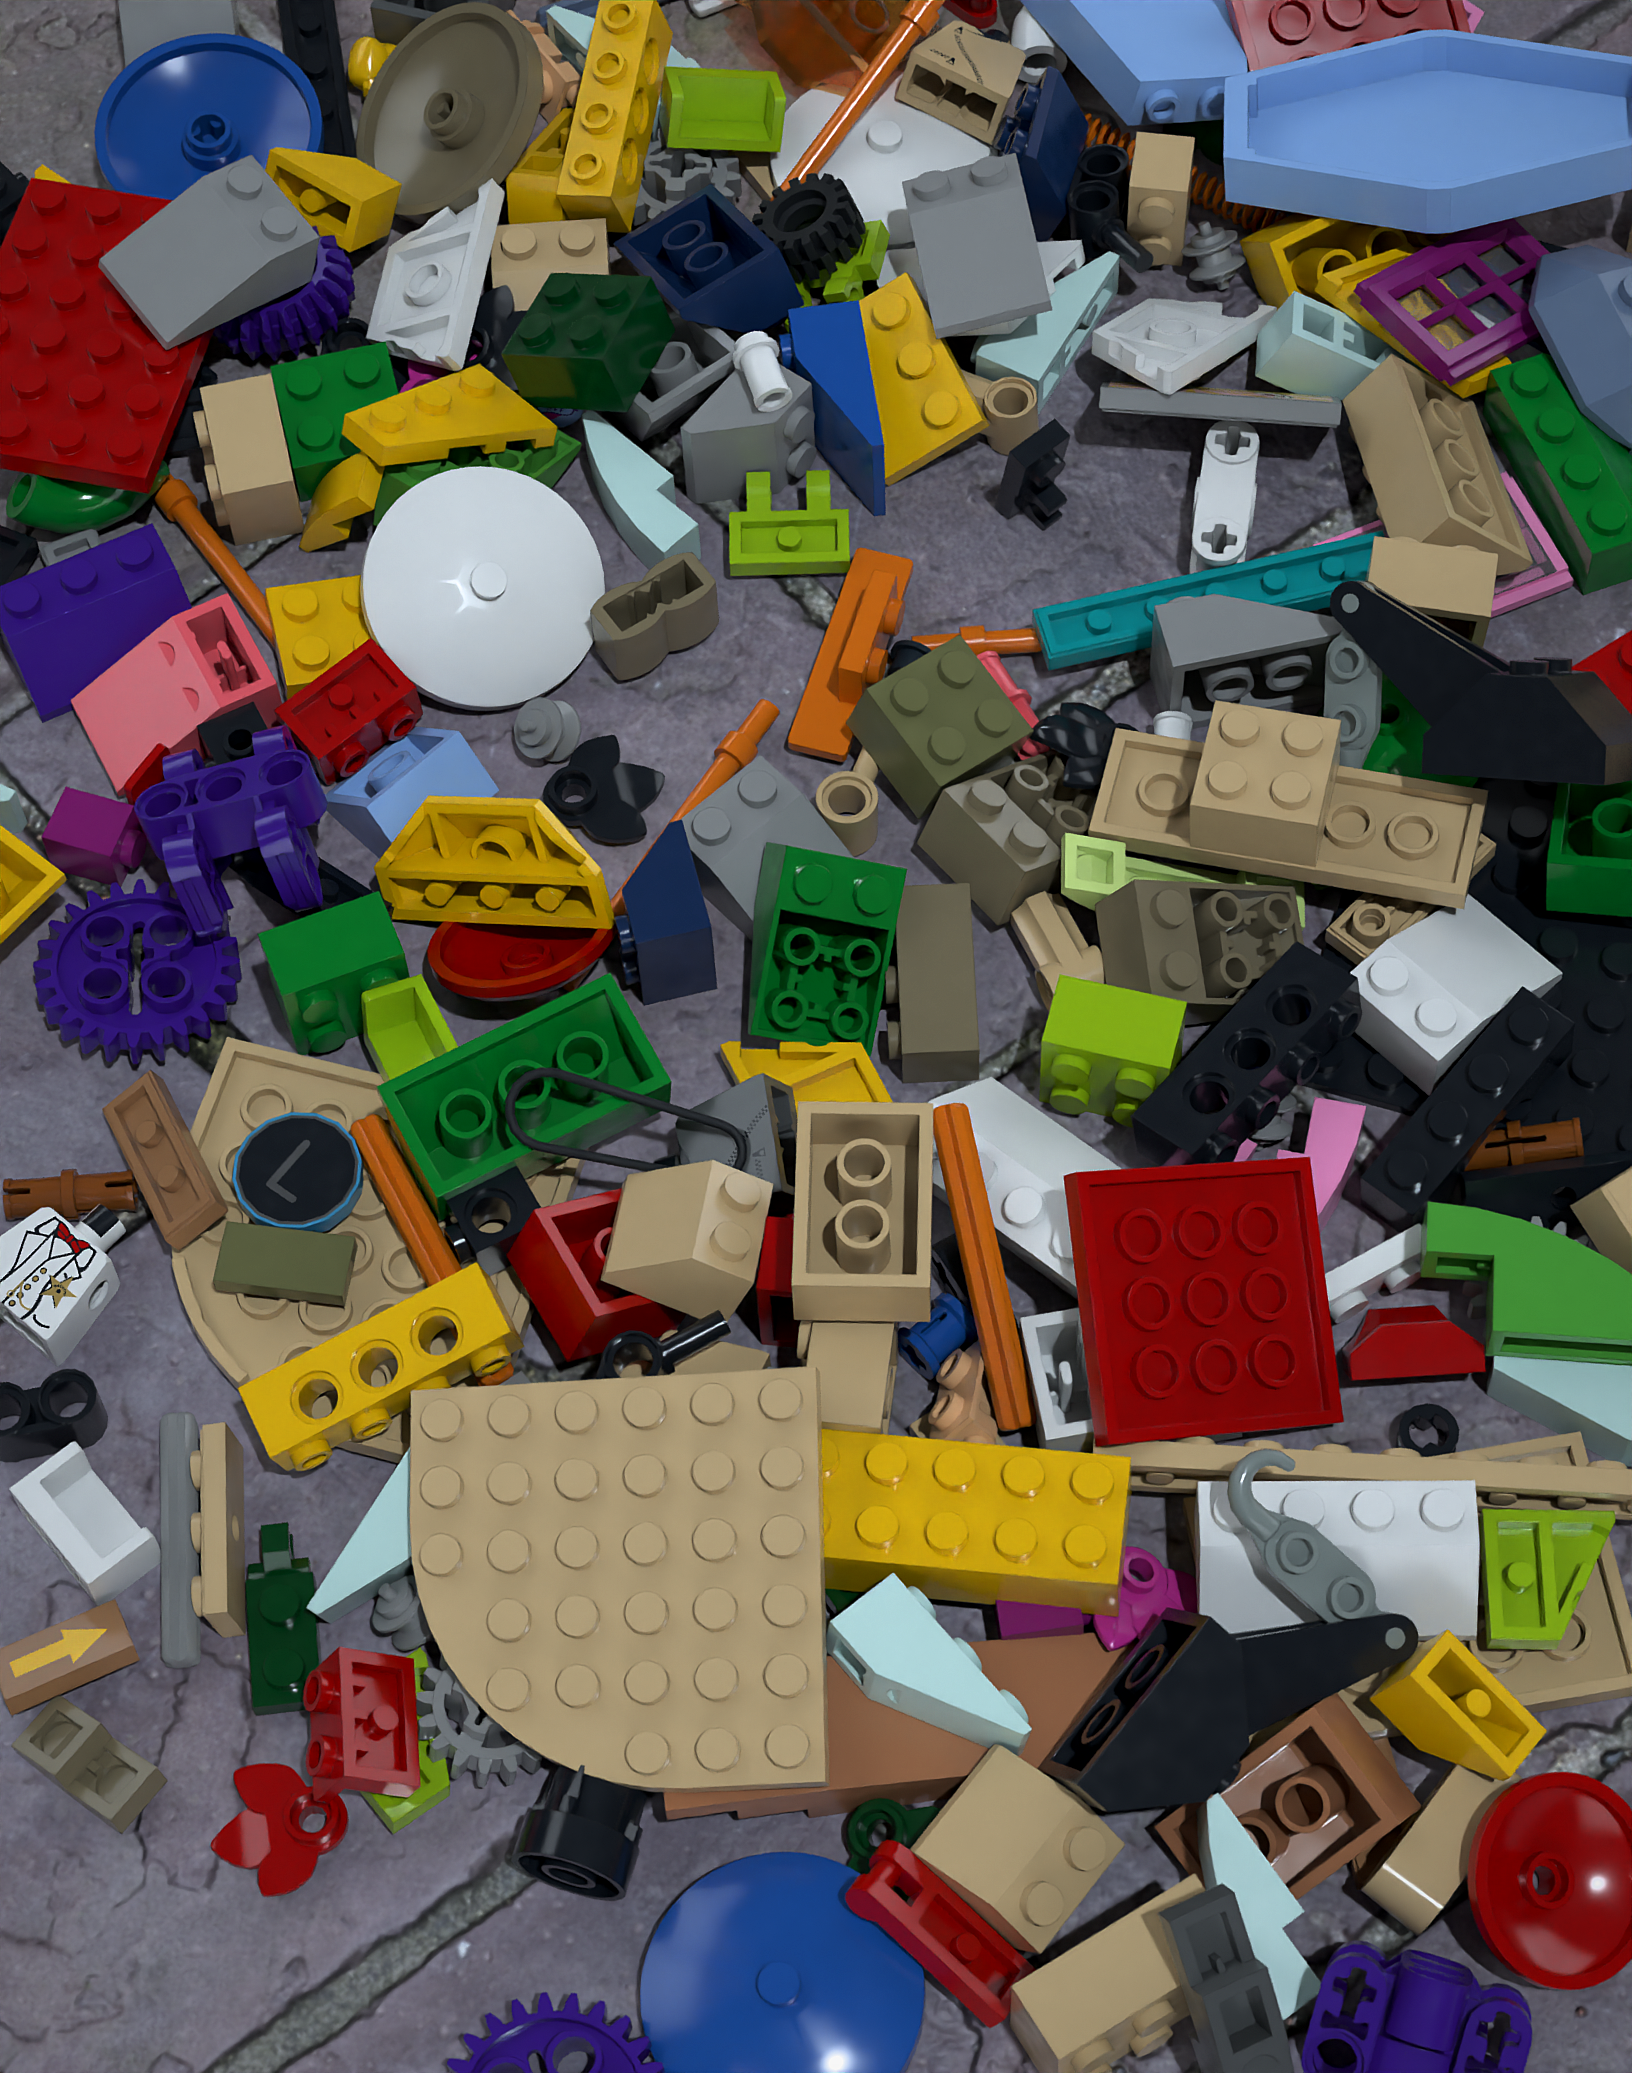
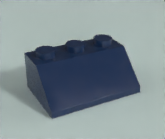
(713, 264)

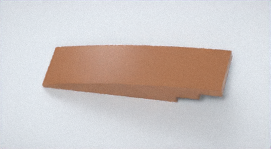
(911, 1761)

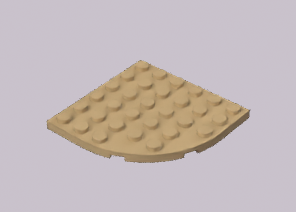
(260, 1332)
(633, 1571)

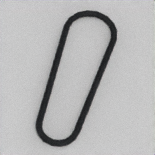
(620, 1093)

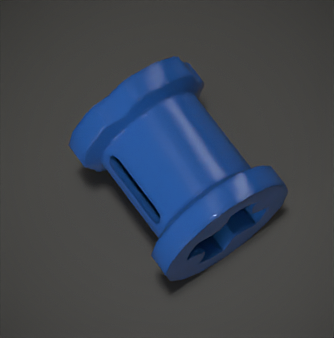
(932, 1342)

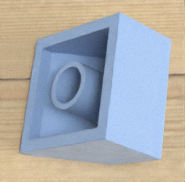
(398, 780)

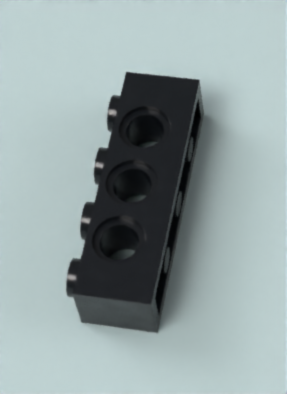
(1254, 1033)

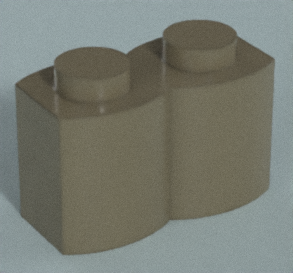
(650, 617)

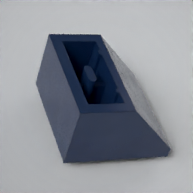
(1047, 140)

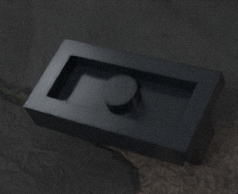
(1031, 477)

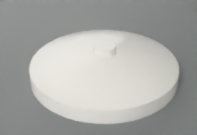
(878, 153)
(482, 587)

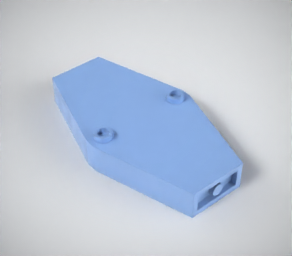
(1149, 55)
(1430, 131)

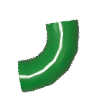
(71, 505)

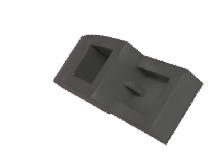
(1225, 1987)

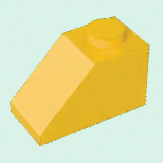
(336, 194)
(1458, 1709)

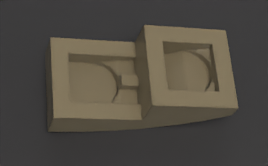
(89, 1763)

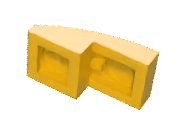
(339, 497)

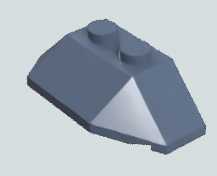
(1586, 322)

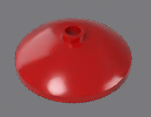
(512, 960)
(1580, 1845)

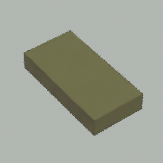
(285, 1263)

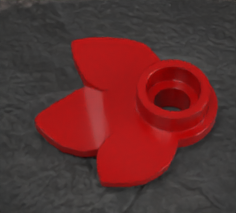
(271, 1831)

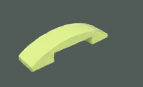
(1099, 867)

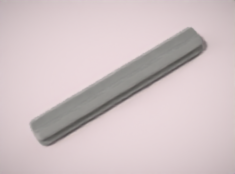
(178, 1557)

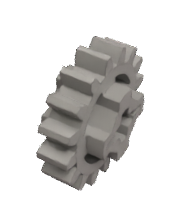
(680, 172)
(478, 1747)

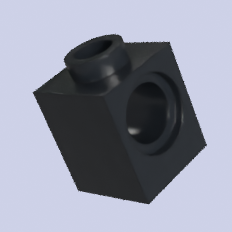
(499, 1197)

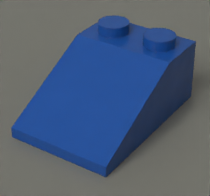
(831, 352)

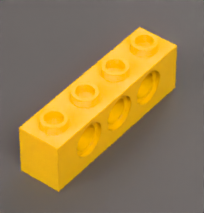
(615, 112)
(284, 1397)

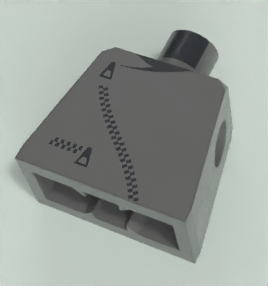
(767, 1120)

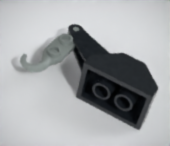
(1482, 711)
(1195, 1693)

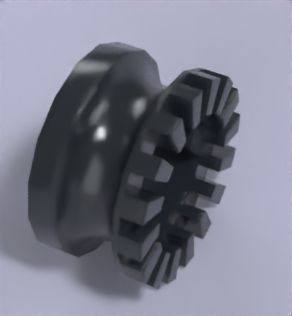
(1424, 1417)

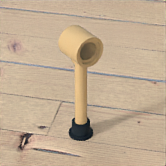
(855, 789)

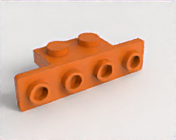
(851, 652)

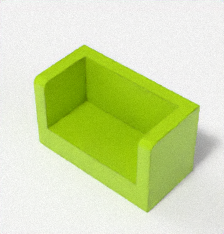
(722, 109)
(403, 1026)

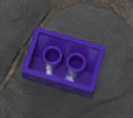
(86, 615)

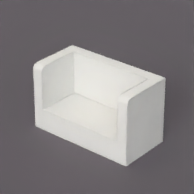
(85, 1525)

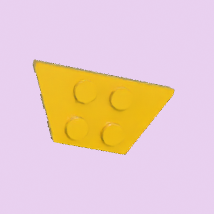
(814, 1072)

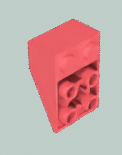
(171, 683)

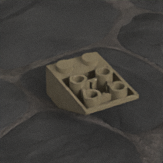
(1008, 831)
(1195, 940)

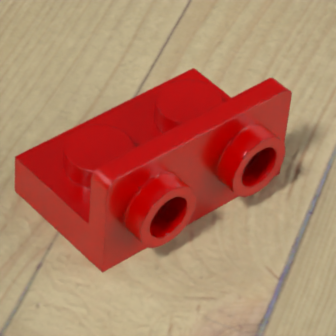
(351, 711)
(362, 1724)

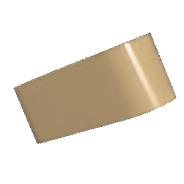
(1434, 1848)

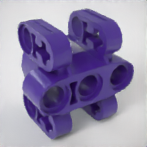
(232, 807)
(1415, 2016)

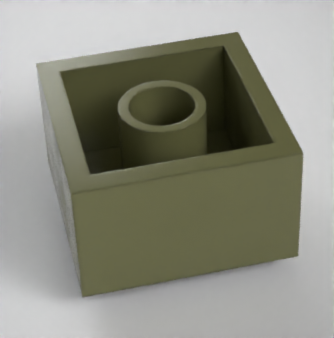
(938, 724)

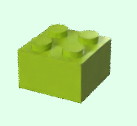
(1107, 1048)

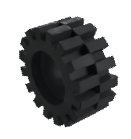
(812, 224)

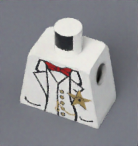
(57, 1277)

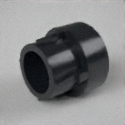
(582, 1836)

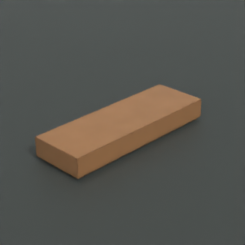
(165, 1160)

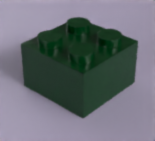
(588, 341)

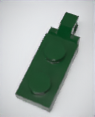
(280, 1627)

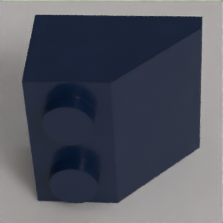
(666, 924)

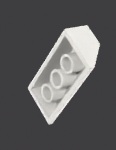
(1023, 1174)
(1406, 1535)

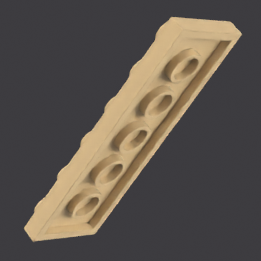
(1378, 837)

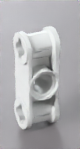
(1224, 496)

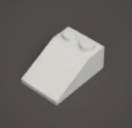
(1442, 986)

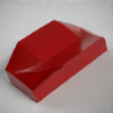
(1409, 1345)

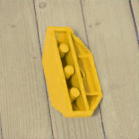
(492, 866)

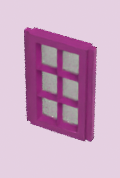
(1459, 298)

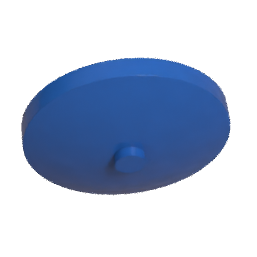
(200, 109)
(779, 1976)

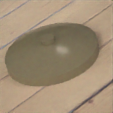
(452, 108)

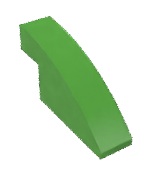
(1542, 1287)

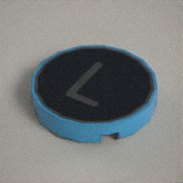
(298, 1173)

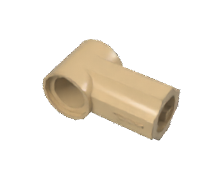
(1008, 407)
(1054, 944)

